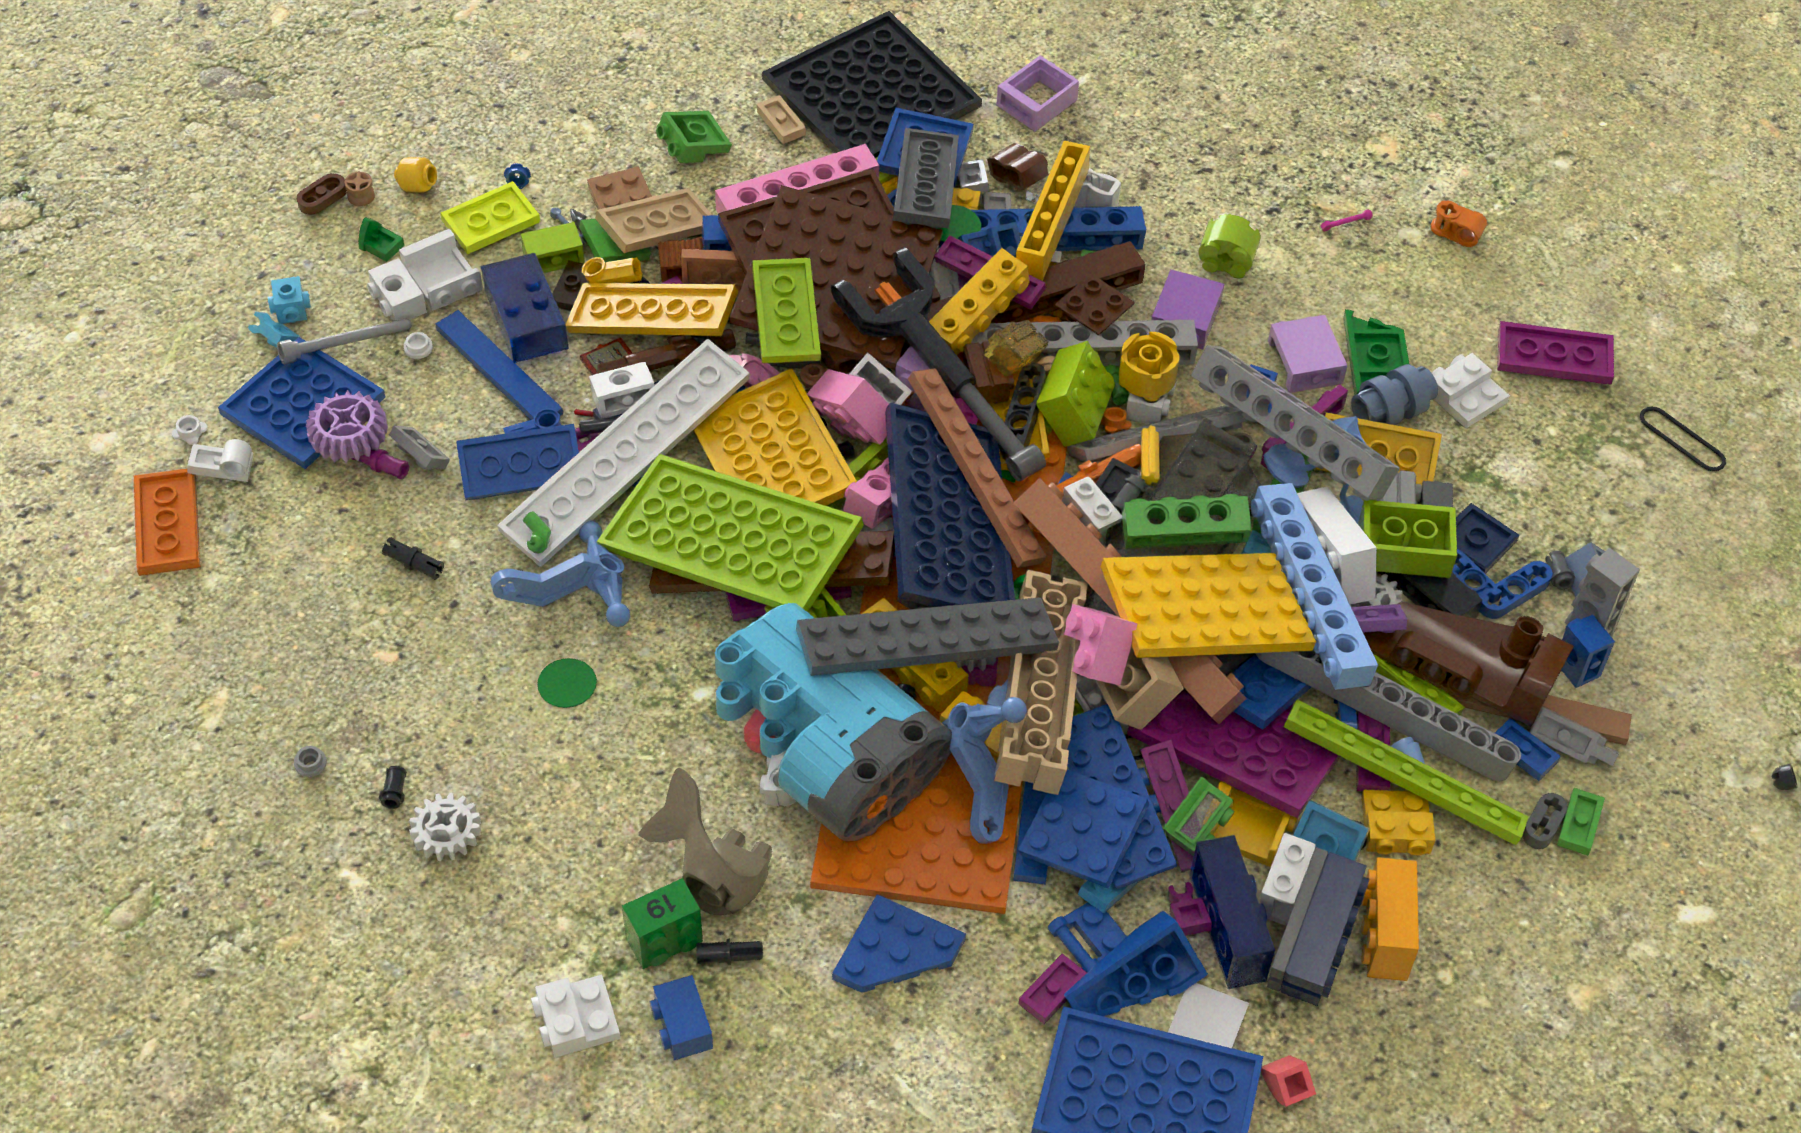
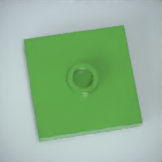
(603, 245)

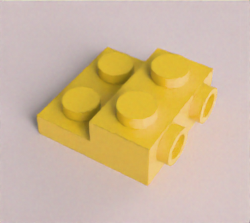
(1397, 822)

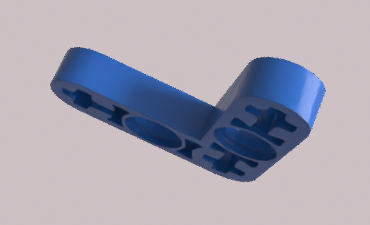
(1492, 592)

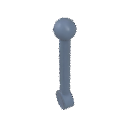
(556, 213)

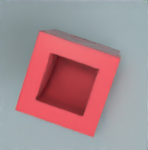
(1288, 1080)

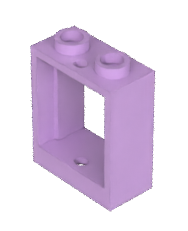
(1024, 109)

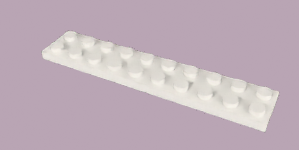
(627, 449)

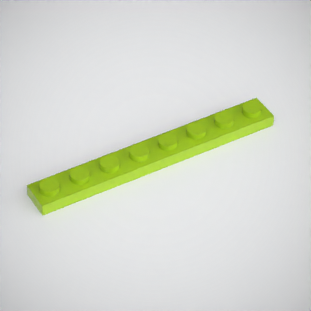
(1406, 772)

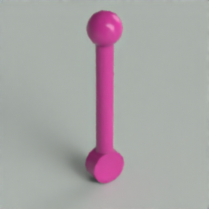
(1327, 225)

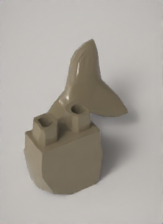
(716, 872)

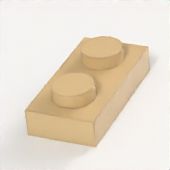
(781, 119)

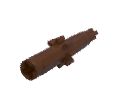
(667, 354)

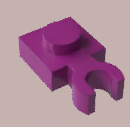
(1189, 912)

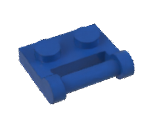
(1095, 928)

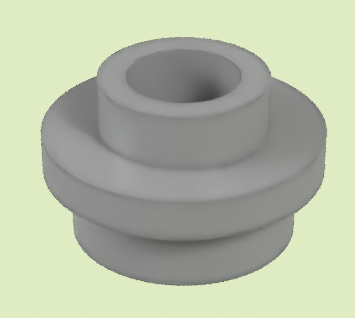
(306, 755)

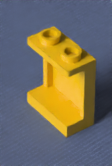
(1255, 826)

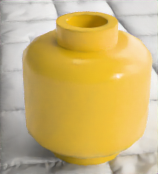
(415, 174)

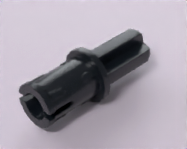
(728, 951)

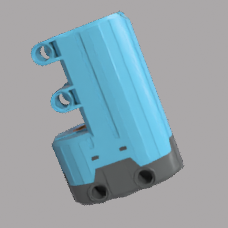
(848, 737)

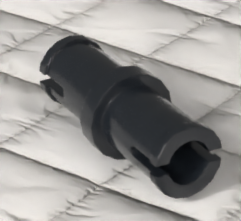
(413, 558)

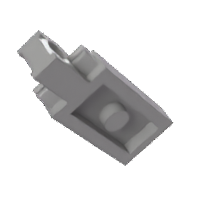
(1572, 738)

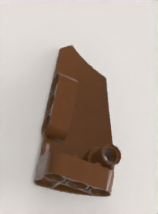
(1477, 658)

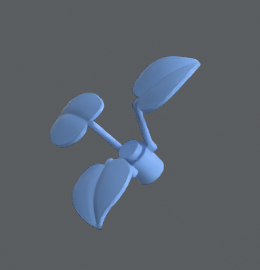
(1291, 468)

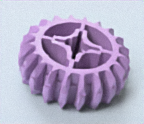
(347, 434)

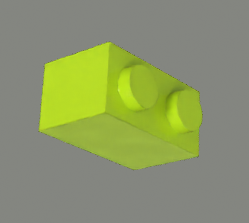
(554, 246)

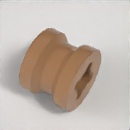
(359, 188)

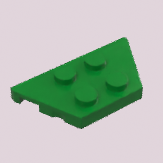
(1373, 348)

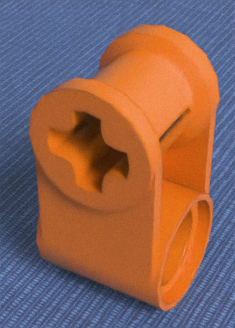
(1460, 225)

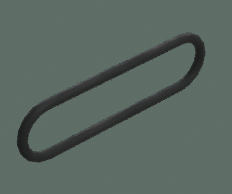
(1678, 446)

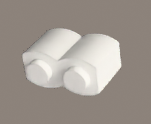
(1099, 191)

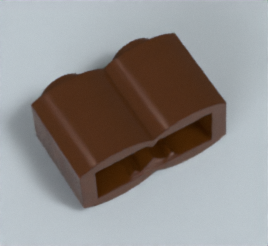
(1018, 166)

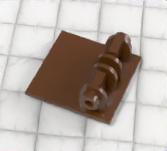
(1093, 304)

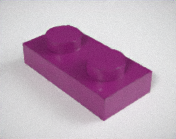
(1048, 991)

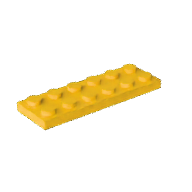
(652, 309)

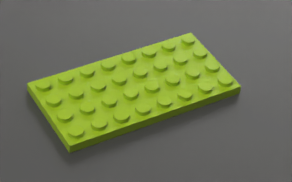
(731, 533)

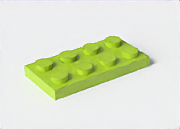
(786, 310)

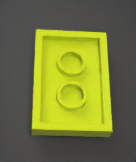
(490, 217)

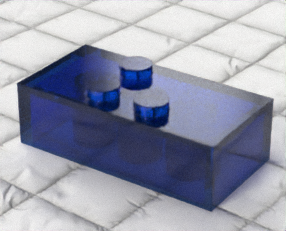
(524, 307)
(1236, 916)

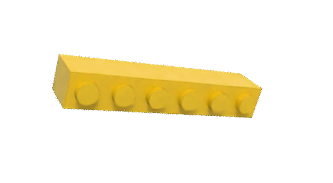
(1053, 208)

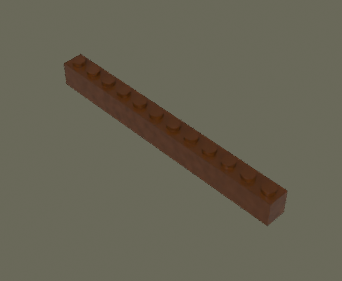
(1116, 266)

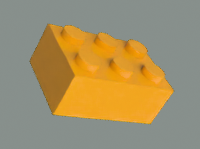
(1391, 919)

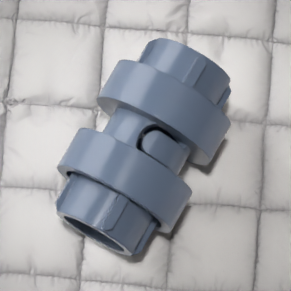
(1398, 395)

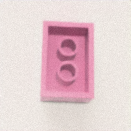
(851, 406)

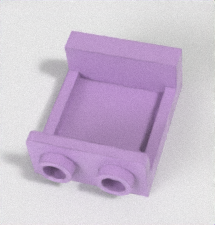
(1308, 353)

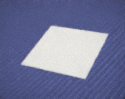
(1208, 1016)

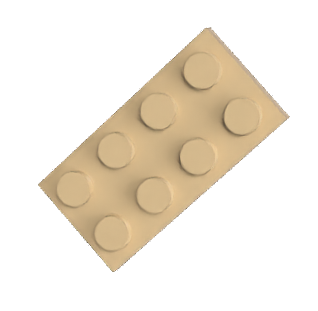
(653, 220)

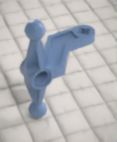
(596, 570)
(969, 730)

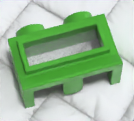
(1199, 816)

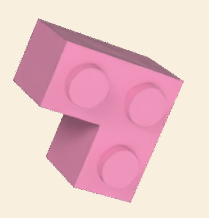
(1103, 643)

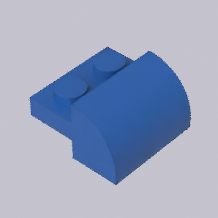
(995, 238)

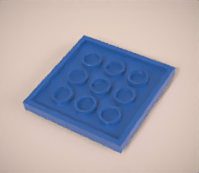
(280, 396)

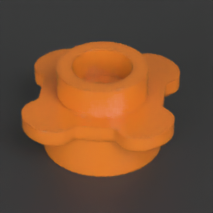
(1115, 420)

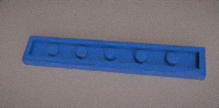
(495, 365)

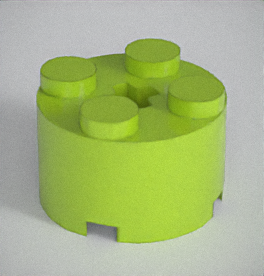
(1229, 245)

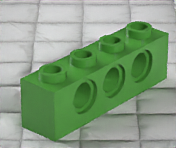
(1173, 532)

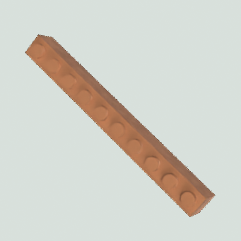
(1085, 553)

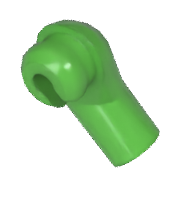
(540, 533)

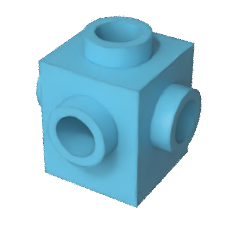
(291, 305)

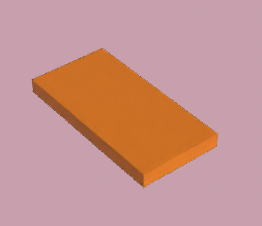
(166, 522)

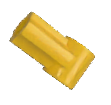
(617, 271)

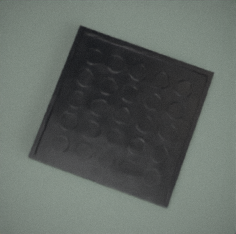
(859, 78)

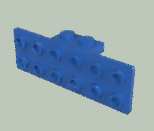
(1102, 753)

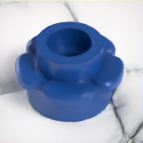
(522, 180)

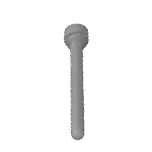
(290, 351)

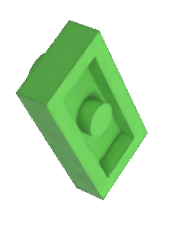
(1580, 821)

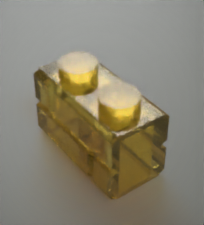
(1015, 347)

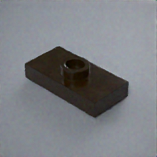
(569, 285)

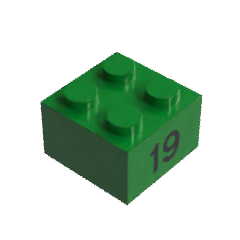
(662, 924)

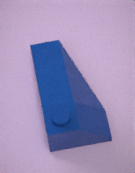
(1142, 967)

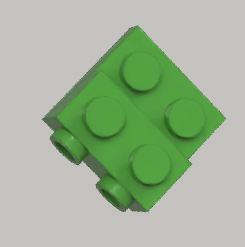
(692, 135)

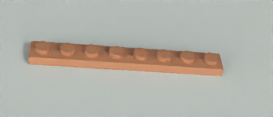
(977, 468)

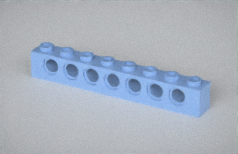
(1313, 582)

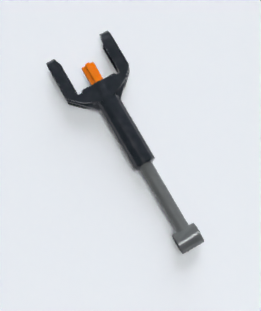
(909, 318)

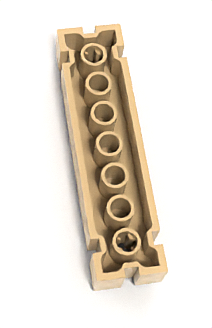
(1045, 682)

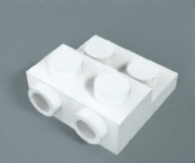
(1468, 390)
(575, 1015)

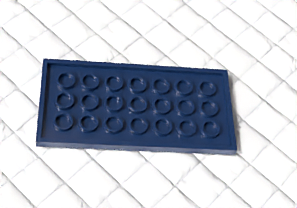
(940, 530)

